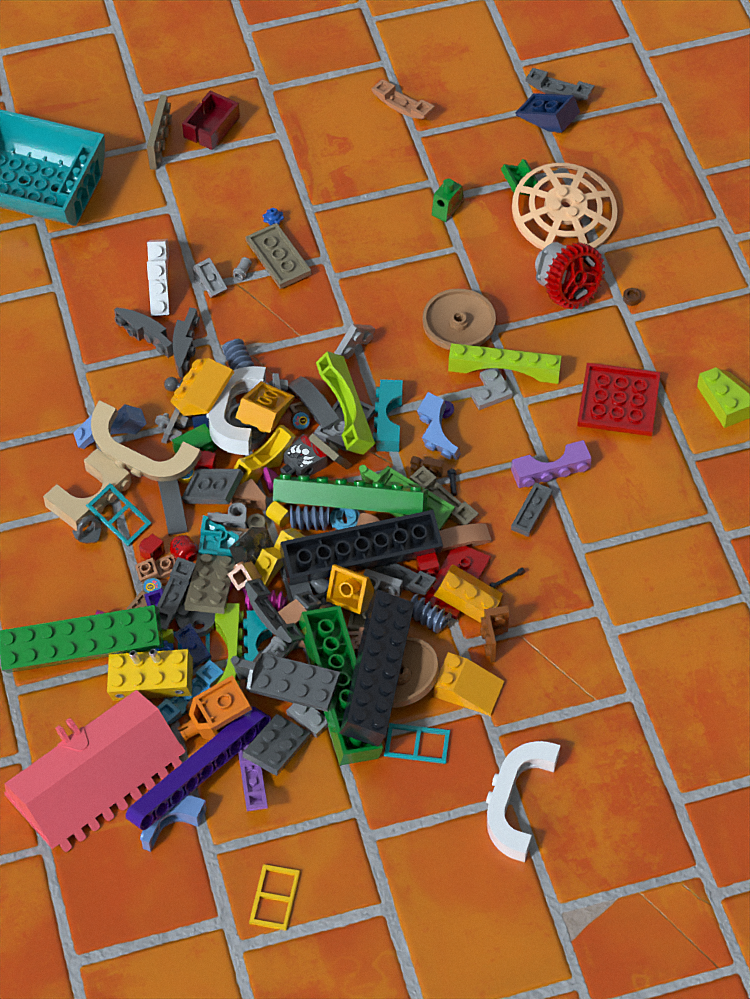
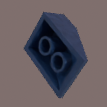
(549, 111)

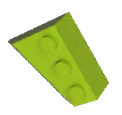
(725, 395)

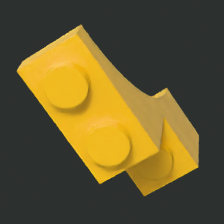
(267, 456)
(270, 558)

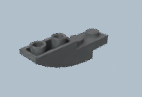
(142, 327)
(183, 341)

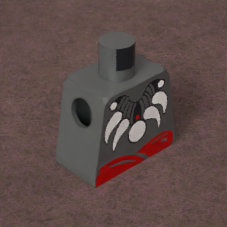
(304, 458)

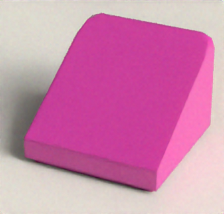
(269, 476)

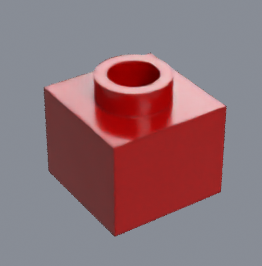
(206, 461)
(151, 547)
(428, 564)

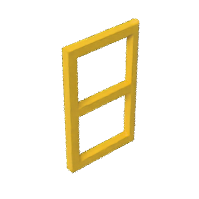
(259, 894)

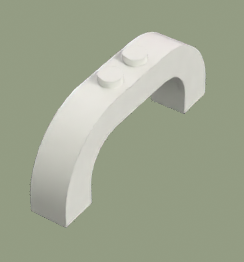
(224, 435)
(527, 756)

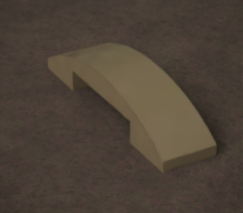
(463, 512)

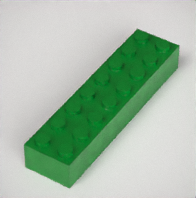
(80, 639)
(331, 648)

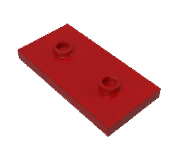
(465, 559)

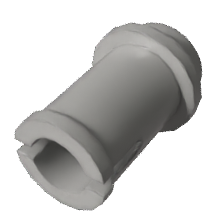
(240, 272)

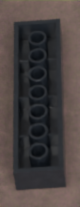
(361, 547)
(377, 668)

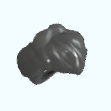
(92, 532)

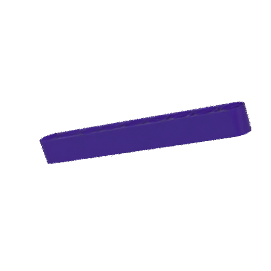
(197, 769)

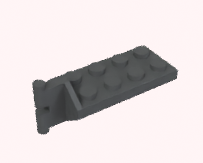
(288, 680)

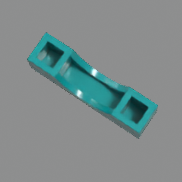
(390, 397)
(256, 632)

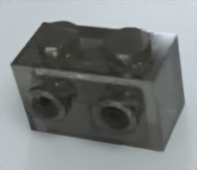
(250, 545)

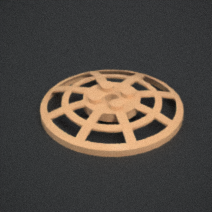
(562, 214)

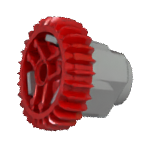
(570, 273)

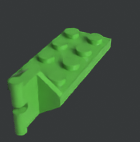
(389, 476)

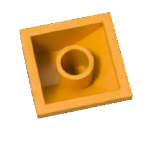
(349, 589)

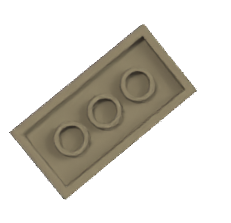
(159, 131)
(278, 255)
(210, 584)

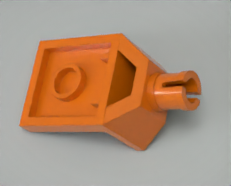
(215, 709)

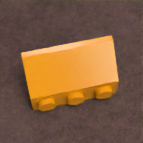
(201, 387)
(467, 593)

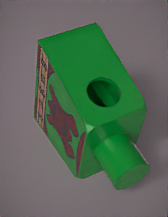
(447, 199)

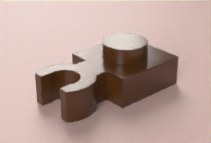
(433, 465)

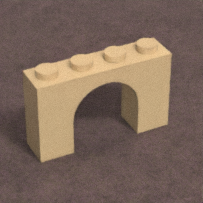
(74, 509)

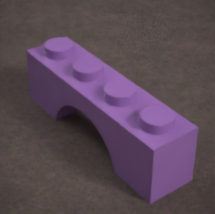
(529, 470)

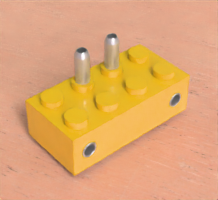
(150, 673)

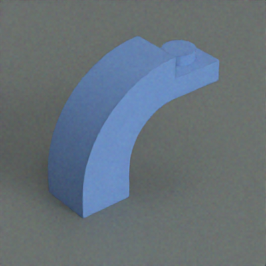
(188, 810)

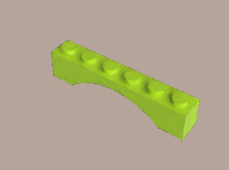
(537, 365)
(356, 431)
(229, 628)

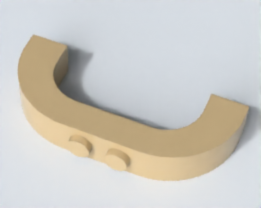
(169, 470)

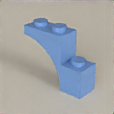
(431, 413)
(128, 421)

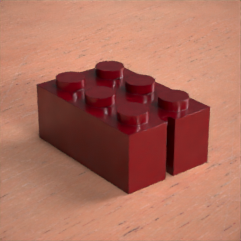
(211, 120)

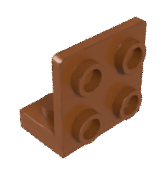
(493, 623)

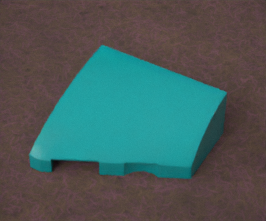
(215, 539)

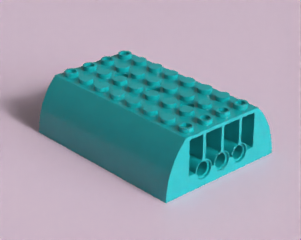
(49, 159)

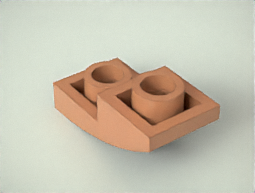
(156, 569)

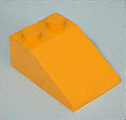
(263, 407)
(467, 685)

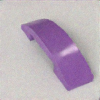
(253, 784)

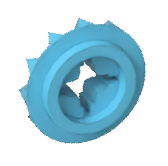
(337, 515)

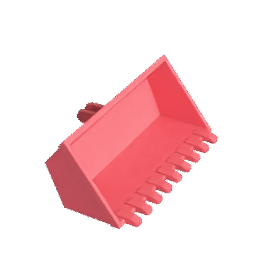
(94, 770)

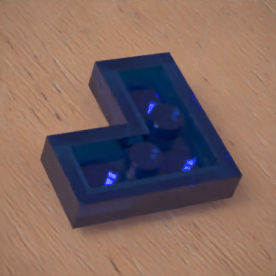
(190, 640)

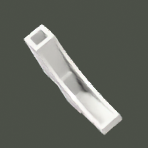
(158, 276)

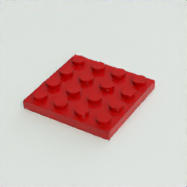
(619, 399)

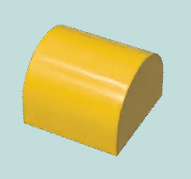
(278, 514)

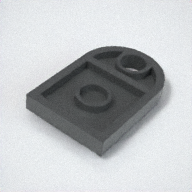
(184, 617)

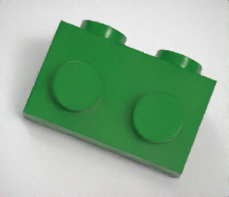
(514, 174)

